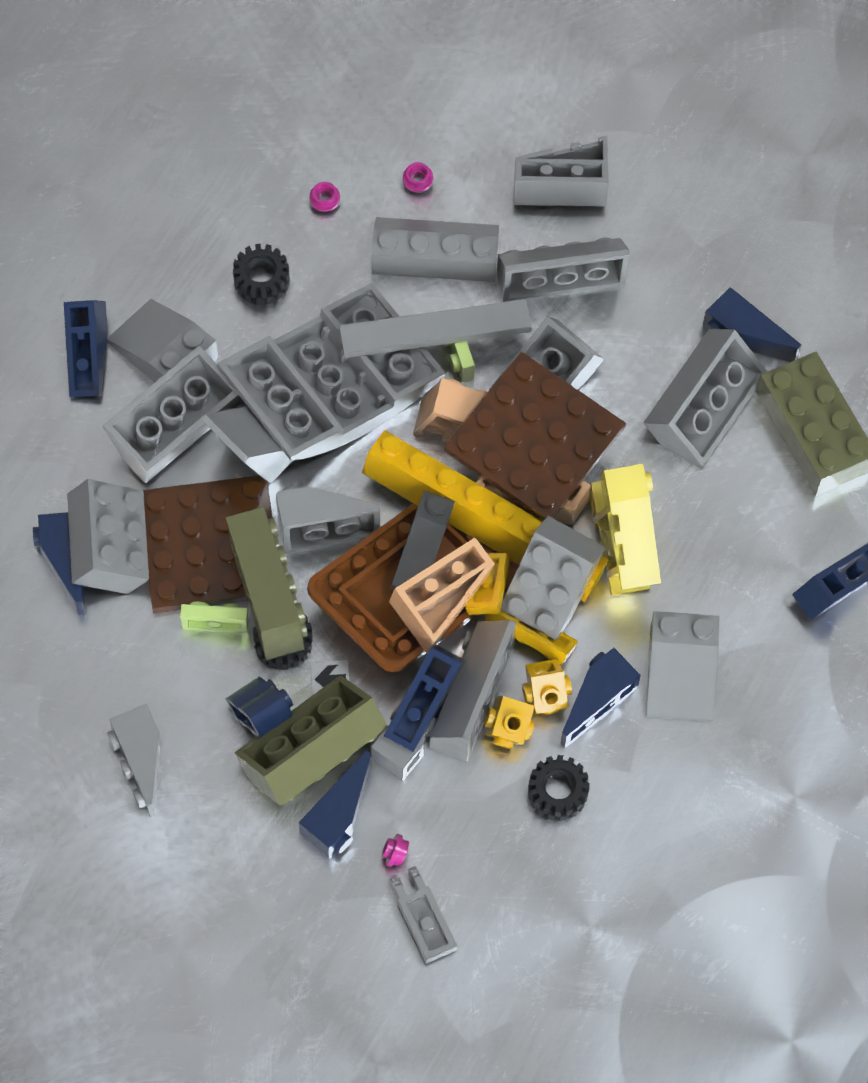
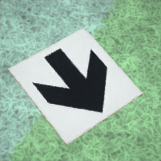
(325, 672)

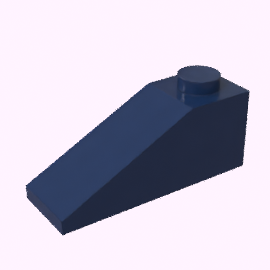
(753, 326)
(85, 346)
(55, 547)
(834, 583)
(604, 686)
(424, 697)
(334, 815)

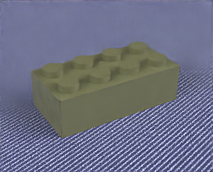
(815, 422)
(267, 583)
(312, 741)

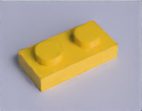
(490, 594)

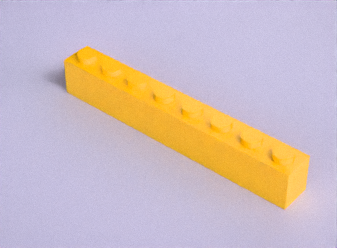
(475, 508)

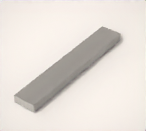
(435, 328)

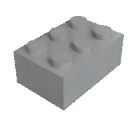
(107, 536)
(552, 577)

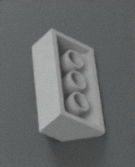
(434, 249)
(562, 269)
(706, 396)
(169, 414)
(473, 688)

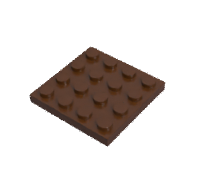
(535, 437)
(191, 542)

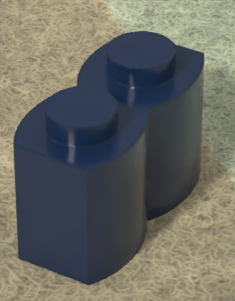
(260, 706)

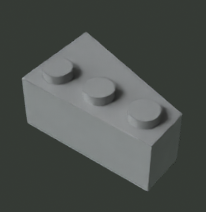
(563, 177)

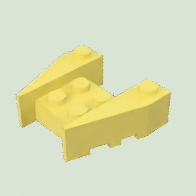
(626, 528)

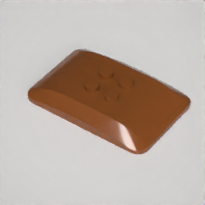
(357, 591)

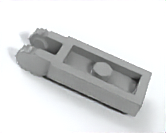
(424, 917)

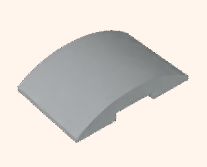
(317, 397)

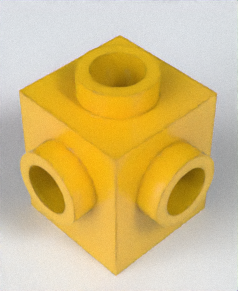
(546, 687)
(520, 721)

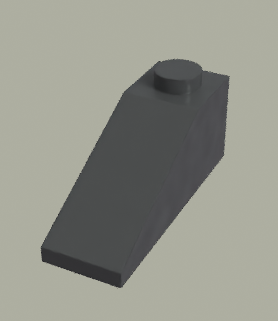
(423, 537)

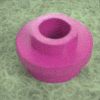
(417, 170)
(324, 189)
(395, 850)

